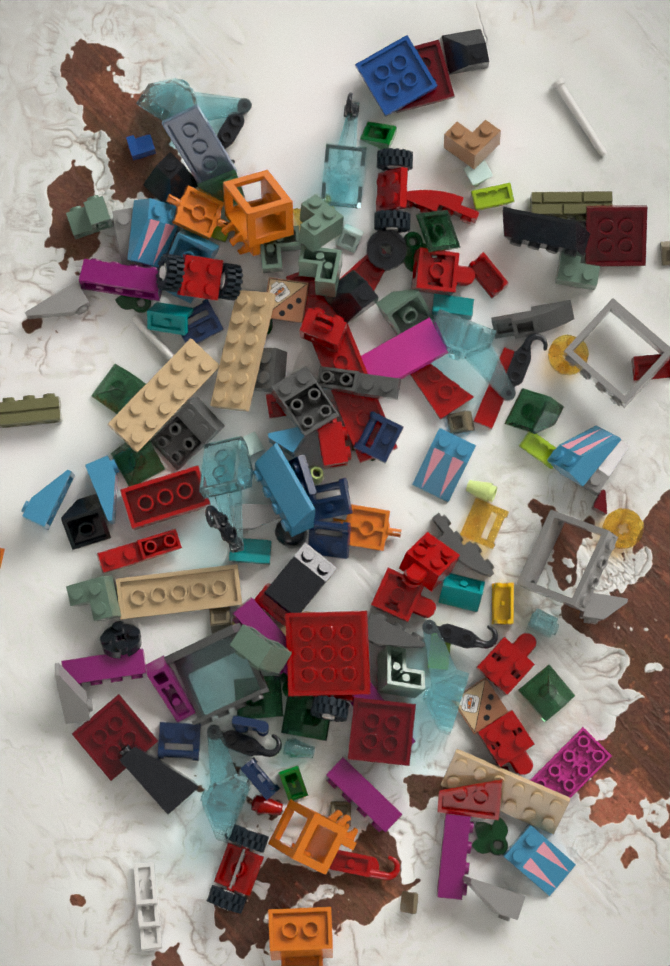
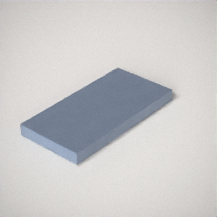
(198, 144)

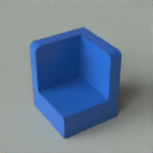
(141, 146)

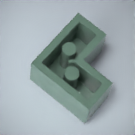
(89, 219)
(319, 223)
(271, 251)
(324, 265)
(576, 274)
(99, 594)
(259, 650)
(394, 676)

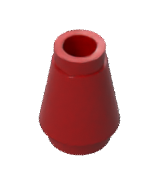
(263, 806)

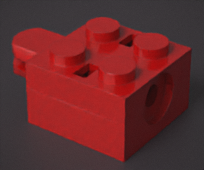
(440, 273)
(323, 329)
(332, 445)
(428, 562)
(401, 598)
(508, 662)
(508, 742)

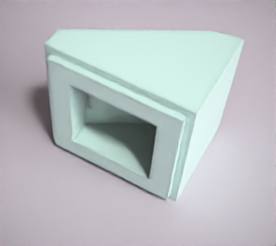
(479, 174)
(350, 238)
(253, 443)

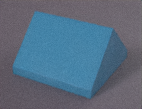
(288, 440)

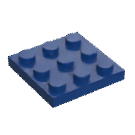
(396, 75)

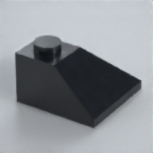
(465, 51)
(169, 178)
(352, 297)
(85, 522)

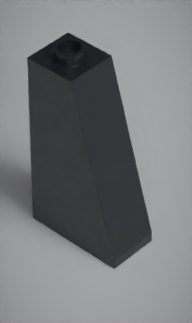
(158, 778)

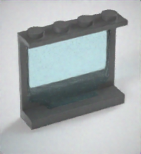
(217, 676)

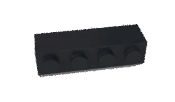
(544, 232)

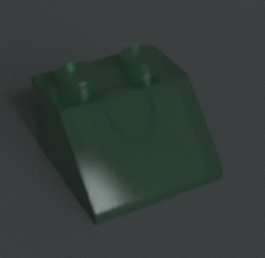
(267, 707)
(300, 722)

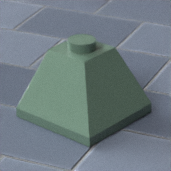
(404, 309)

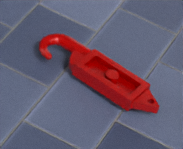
(363, 865)

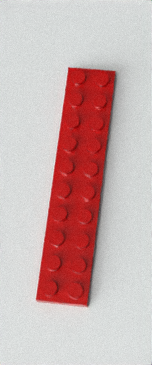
(352, 408)

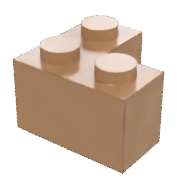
(472, 146)

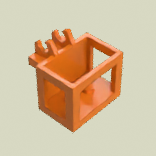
(259, 219)
(318, 839)
(300, 936)

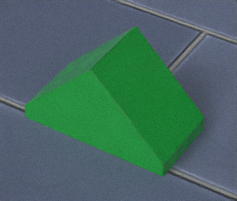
(379, 134)
(293, 783)

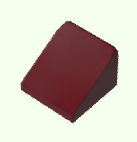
(600, 503)

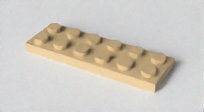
(243, 350)
(163, 395)
(179, 591)
(519, 796)

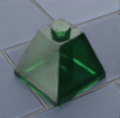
(214, 186)
(438, 231)
(117, 388)
(533, 412)
(137, 466)
(546, 693)

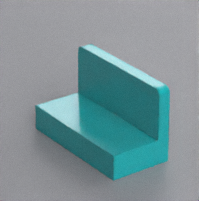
(455, 305)
(168, 318)
(255, 551)
(462, 592)

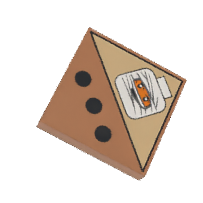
(289, 299)
(481, 705)

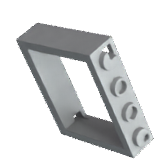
(636, 326)
(543, 548)

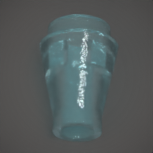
(298, 749)

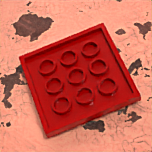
(328, 653)

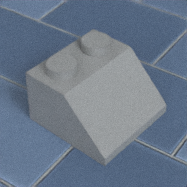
(601, 607)

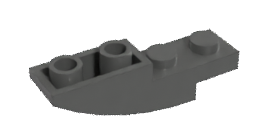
(538, 320)
(358, 383)
(469, 553)

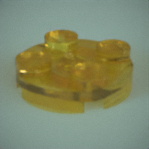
(556, 353)
(634, 526)

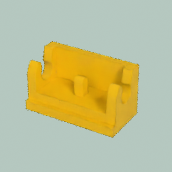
(503, 603)

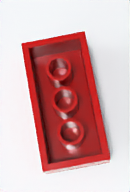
(164, 498)

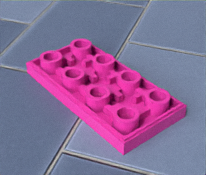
(406, 352)
(573, 764)

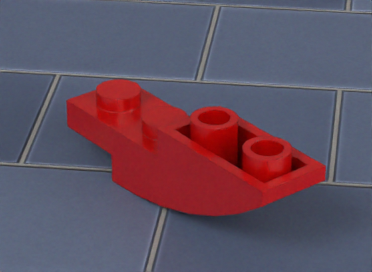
(433, 200)
(139, 551)

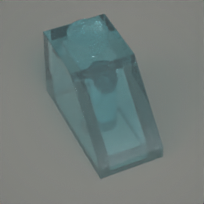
(543, 623)

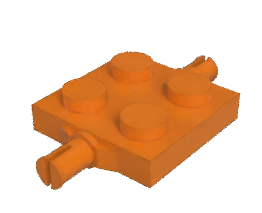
(197, 212)
(369, 527)

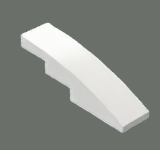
(147, 906)

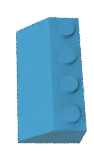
(284, 491)

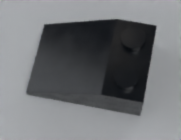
(300, 580)

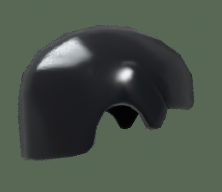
(285, 538)

